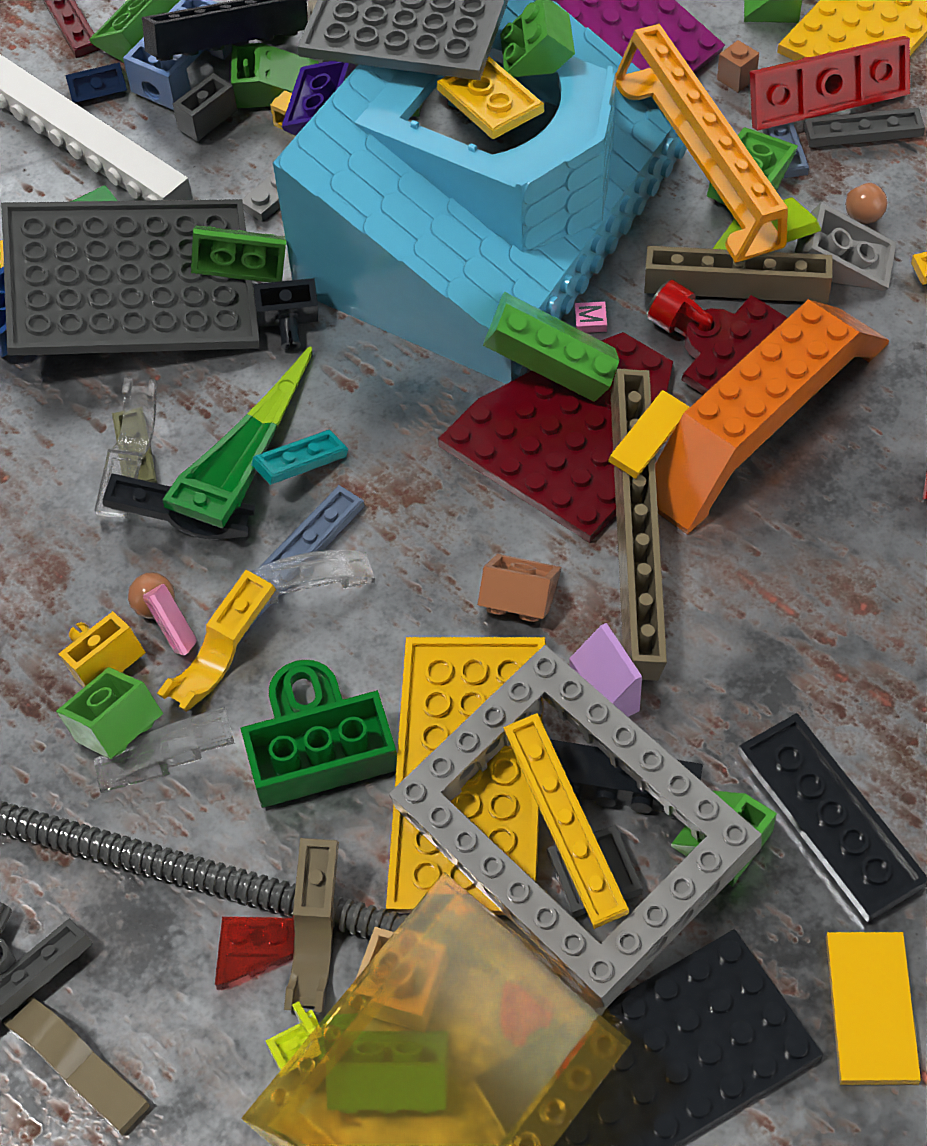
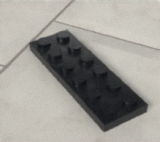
(833, 817)

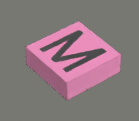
(591, 317)

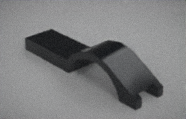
(147, 500)

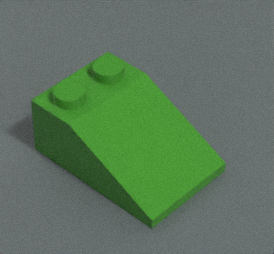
(769, 153)

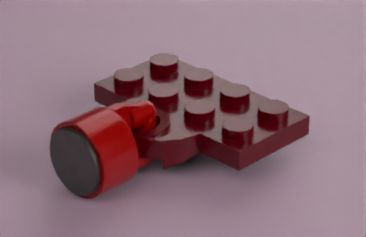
(711, 335)

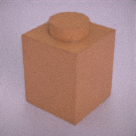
(735, 65)

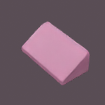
(170, 619)

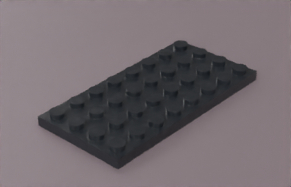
(700, 1049)

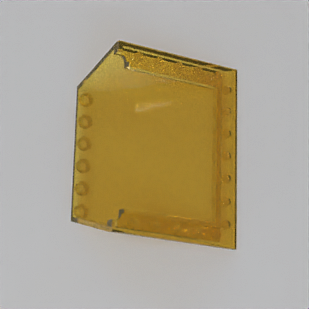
(445, 1043)

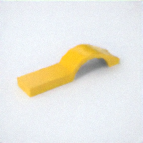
(220, 642)

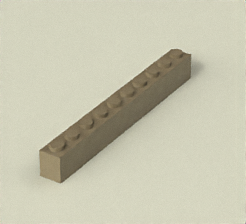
(638, 535)

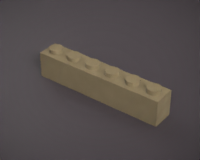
(717, 275)

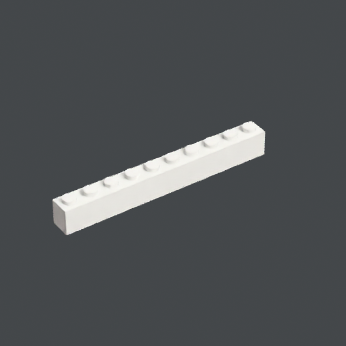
(88, 137)

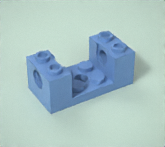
(164, 80)

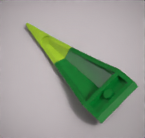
(222, 475)

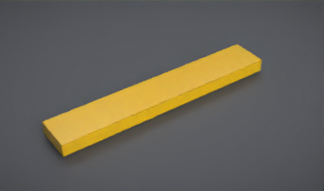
(566, 821)

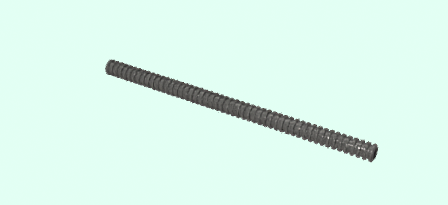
(184, 869)

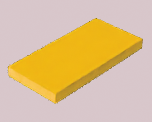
(872, 1009)

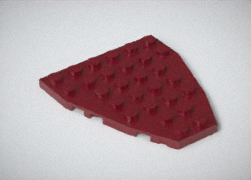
(552, 441)

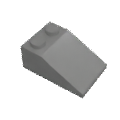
(858, 252)

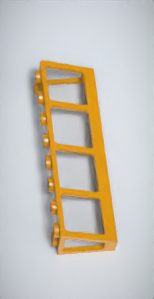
(708, 140)

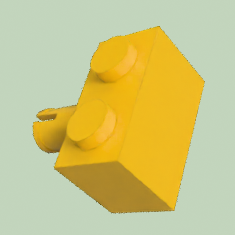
(103, 646)

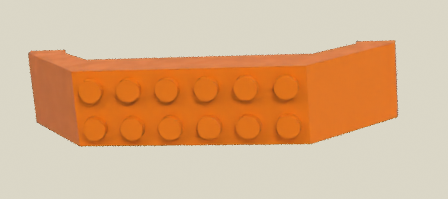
(753, 405)

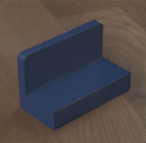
(96, 82)

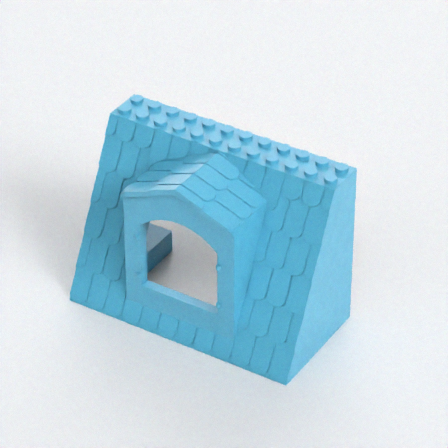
(436, 231)

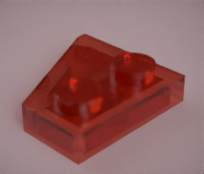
(252, 946)

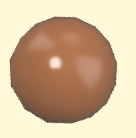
(866, 203)
(141, 586)

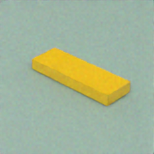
(648, 434)

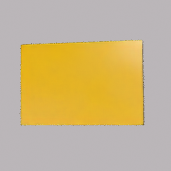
(493, 102)

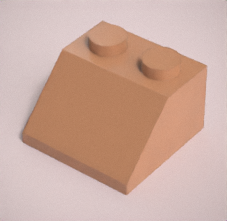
(518, 587)

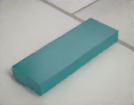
(299, 456)

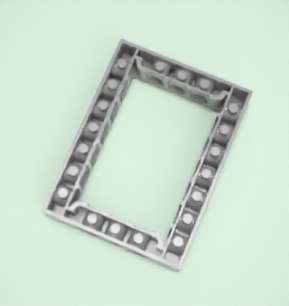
(596, 967)

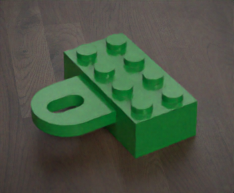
(317, 742)

